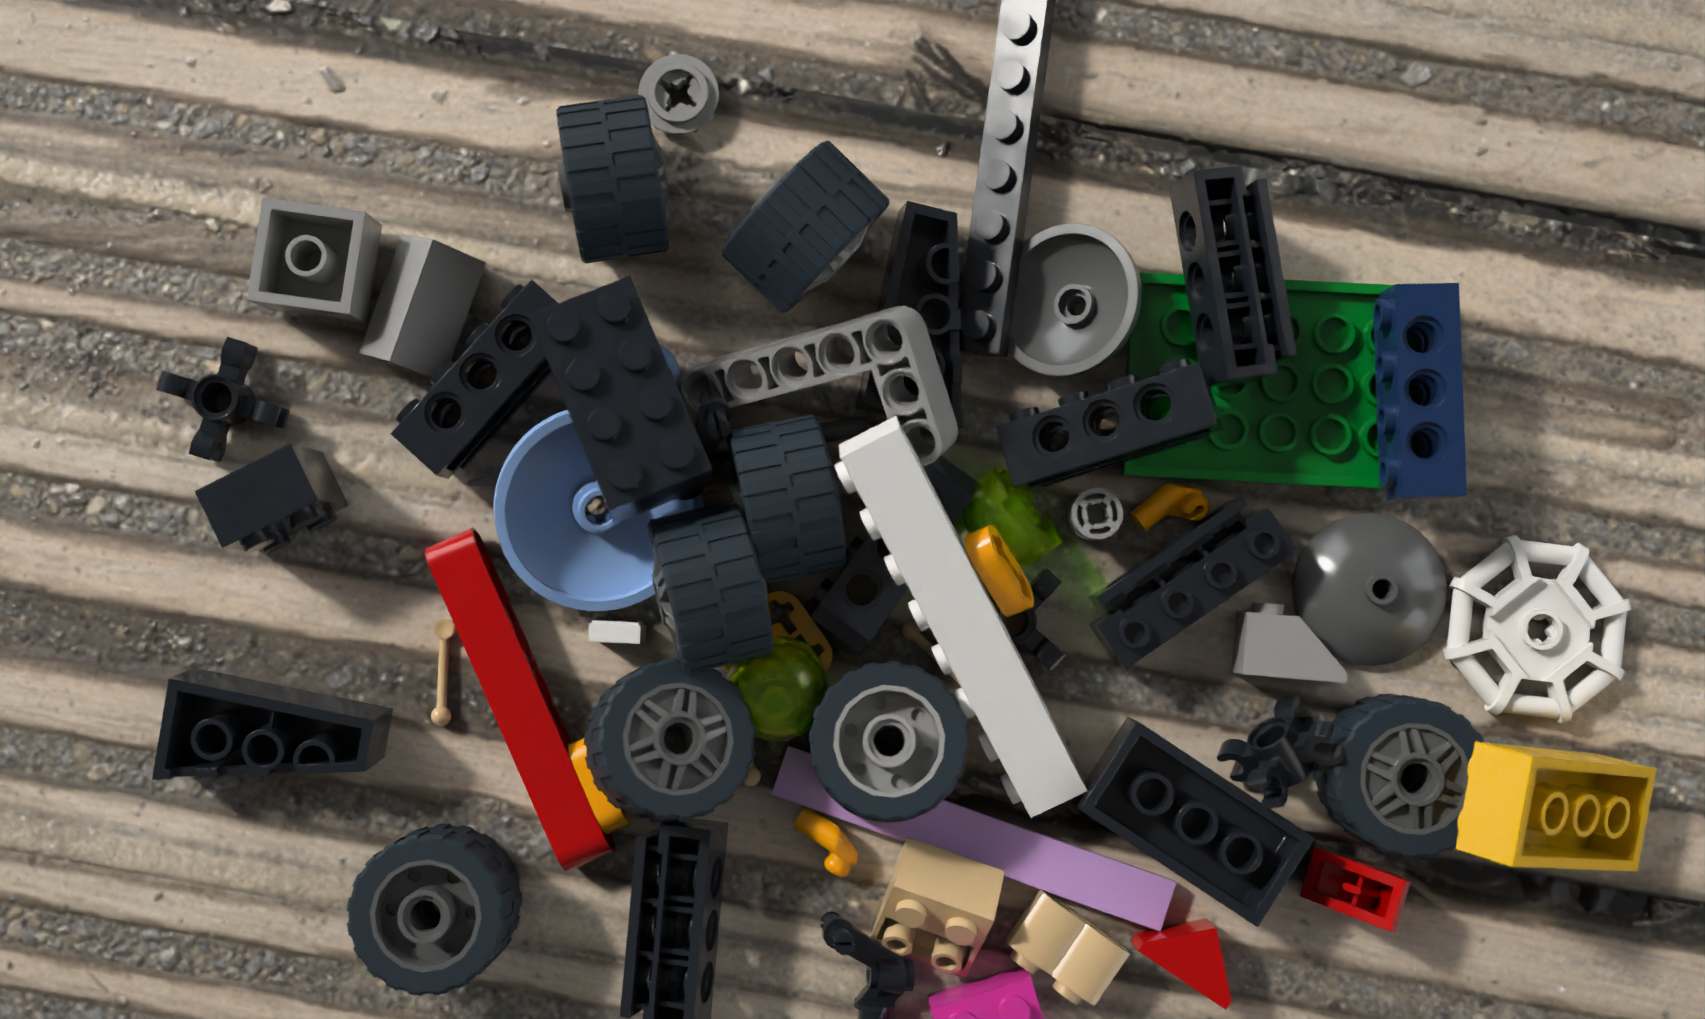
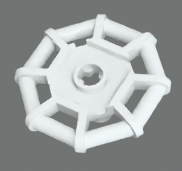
(1507, 626)

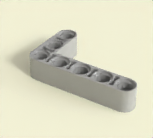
(828, 362)

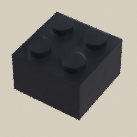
(272, 500)

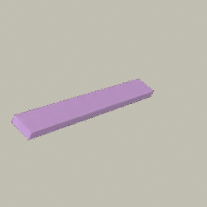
(1019, 851)

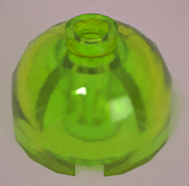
(1014, 516)
(781, 689)

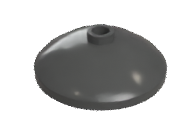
(1055, 275)
(1336, 583)

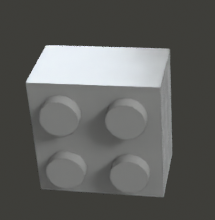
(314, 260)

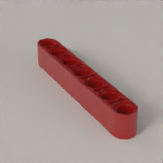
(517, 696)

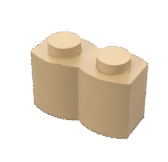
(1066, 948)

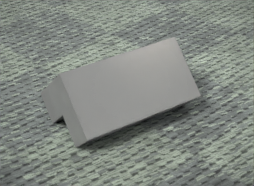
(422, 305)

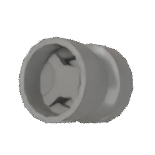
(1086, 518)

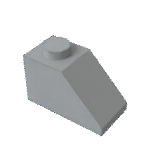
(1281, 647)

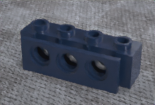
(1435, 370)

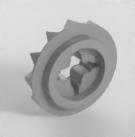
(675, 72)

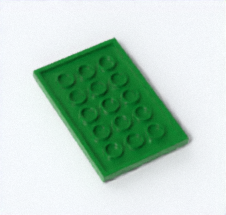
(1291, 428)

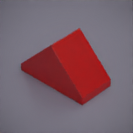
(1355, 888)
(1189, 953)

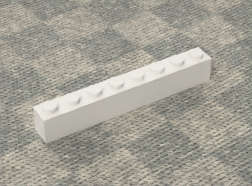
(961, 615)

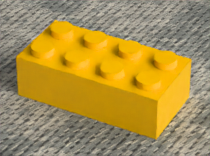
(1554, 808)

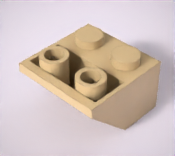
(938, 907)

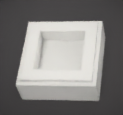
(617, 631)

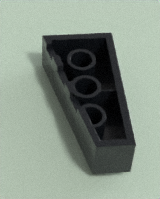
(925, 277)
(260, 728)

